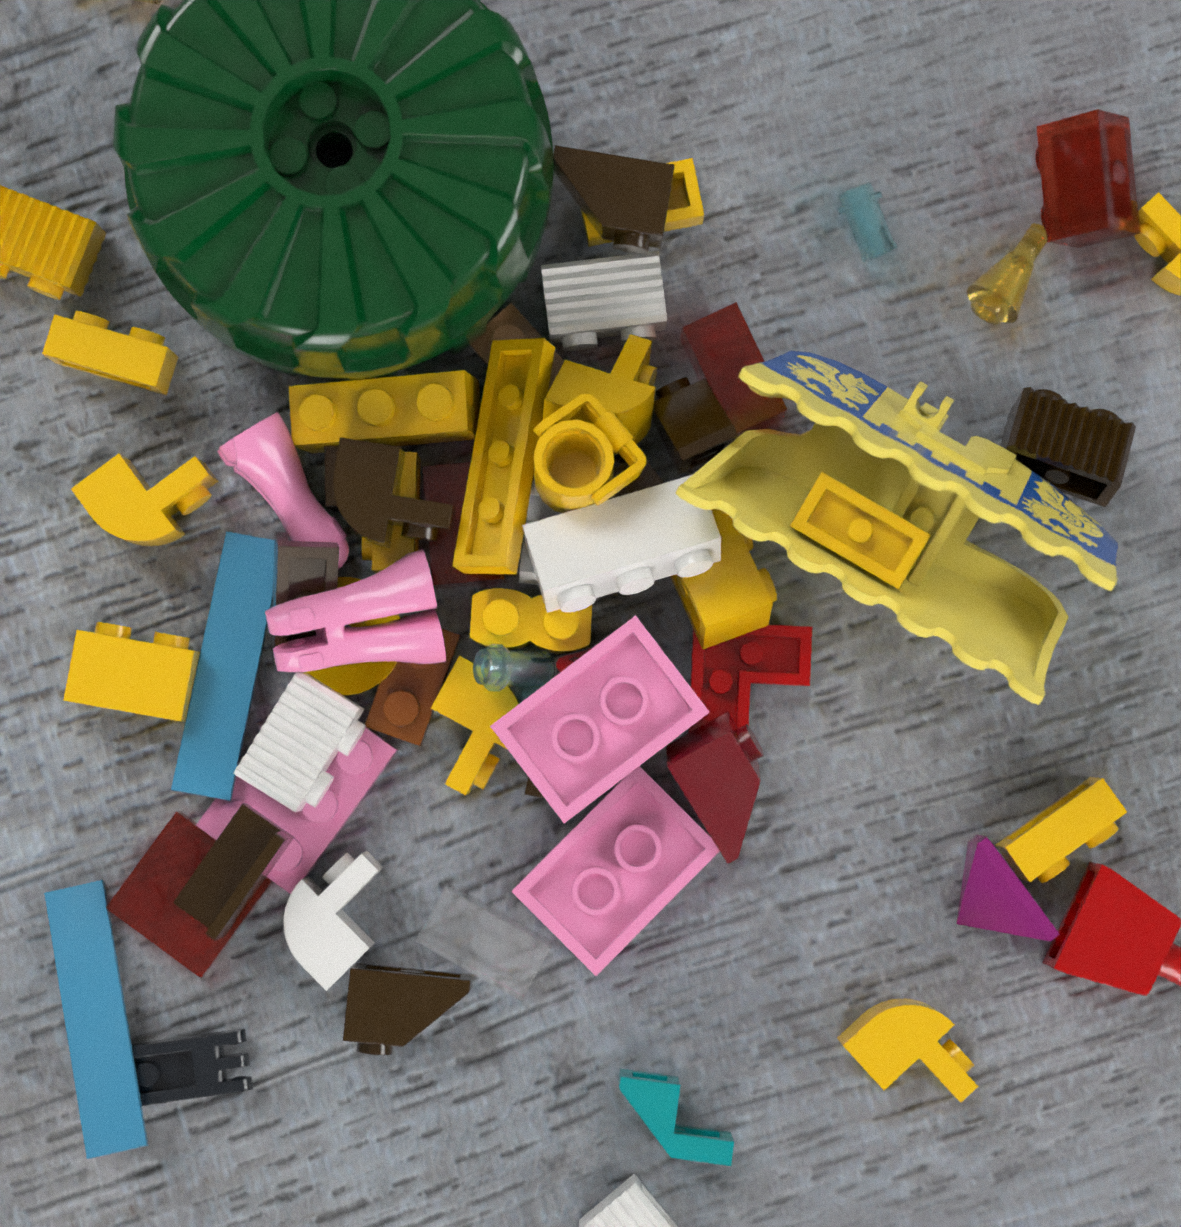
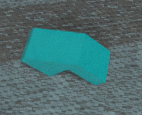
(656, 1102)

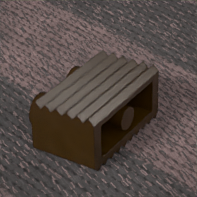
(1069, 444)

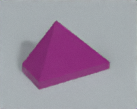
(996, 898)

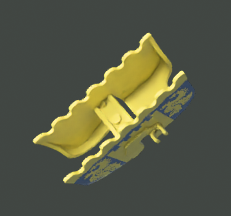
(904, 463)

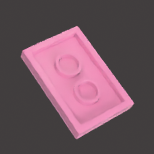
(599, 719)
(313, 826)
(616, 870)

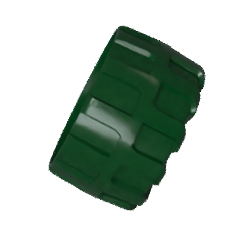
(355, 260)

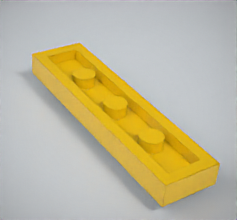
(503, 457)

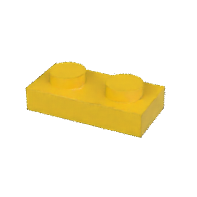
(860, 530)

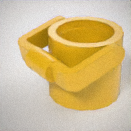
(577, 457)

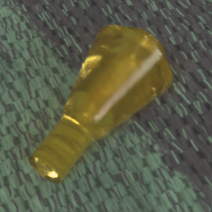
(1002, 288)

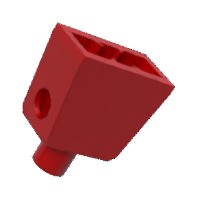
(1116, 935)

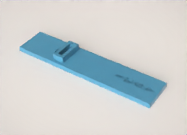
(226, 669)
(95, 1020)

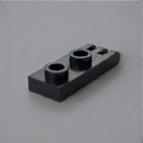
(189, 1067)

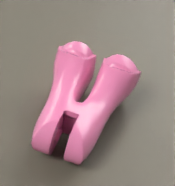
(273, 467)
(394, 590)

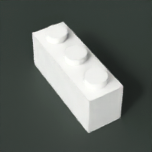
(620, 546)

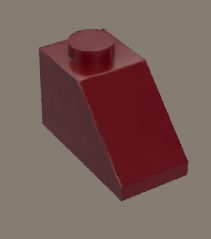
(719, 778)

